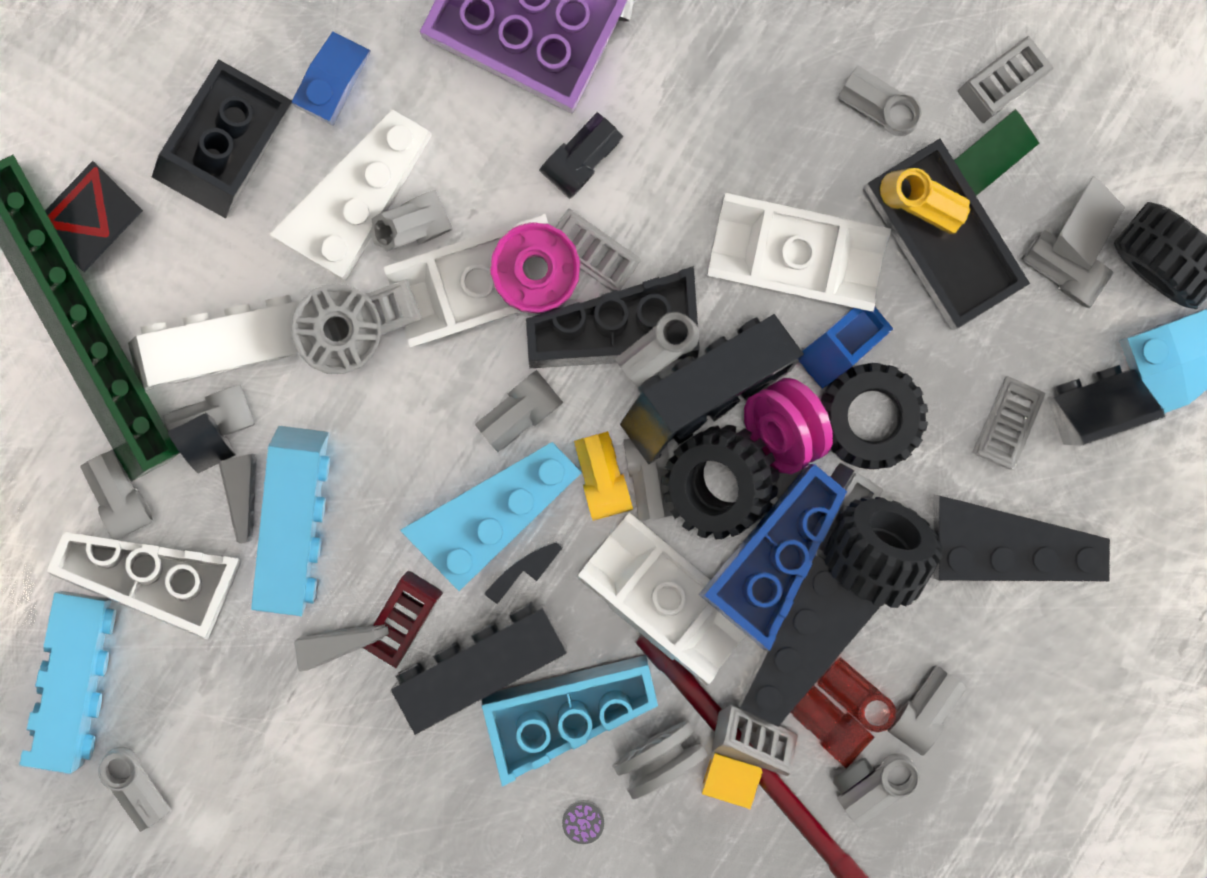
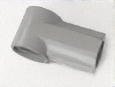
(876, 100)
(413, 221)
(1074, 280)
(654, 350)
(525, 406)
(226, 407)
(648, 483)
(120, 504)
(921, 720)
(134, 792)
(876, 793)

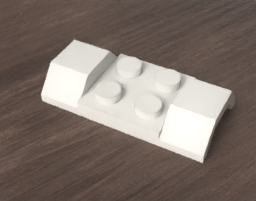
(798, 252)
(456, 285)
(660, 598)

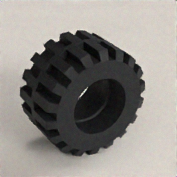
(1167, 254)
(910, 415)
(698, 504)
(883, 552)

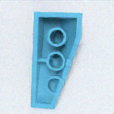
(1171, 359)

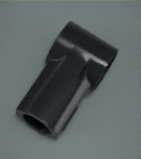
(575, 163)

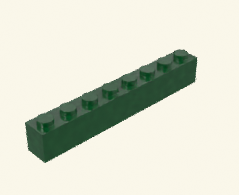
(79, 328)

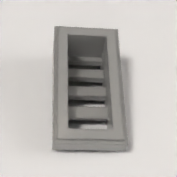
(985, 97)
(623, 271)
(406, 302)
(1017, 444)
(239, 486)
(323, 647)
(725, 743)

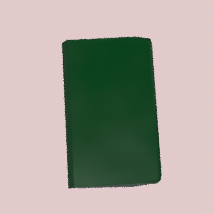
(996, 151)

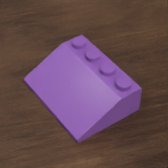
(530, 43)

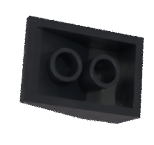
(221, 138)
(1103, 407)

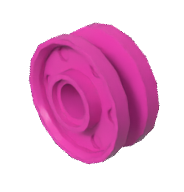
(535, 241)
(790, 424)

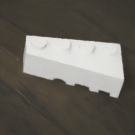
(336, 215)
(214, 344)
(155, 580)

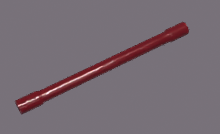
(838, 861)

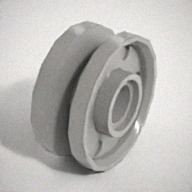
(355, 310)
(660, 760)

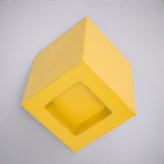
(731, 780)

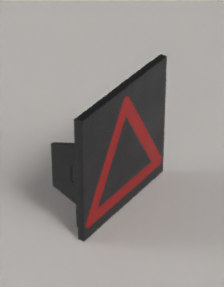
(91, 215)

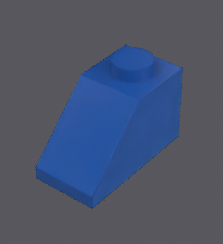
(330, 78)
(844, 344)

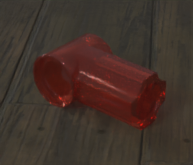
(855, 693)
(838, 731)

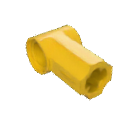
(927, 199)
(604, 485)

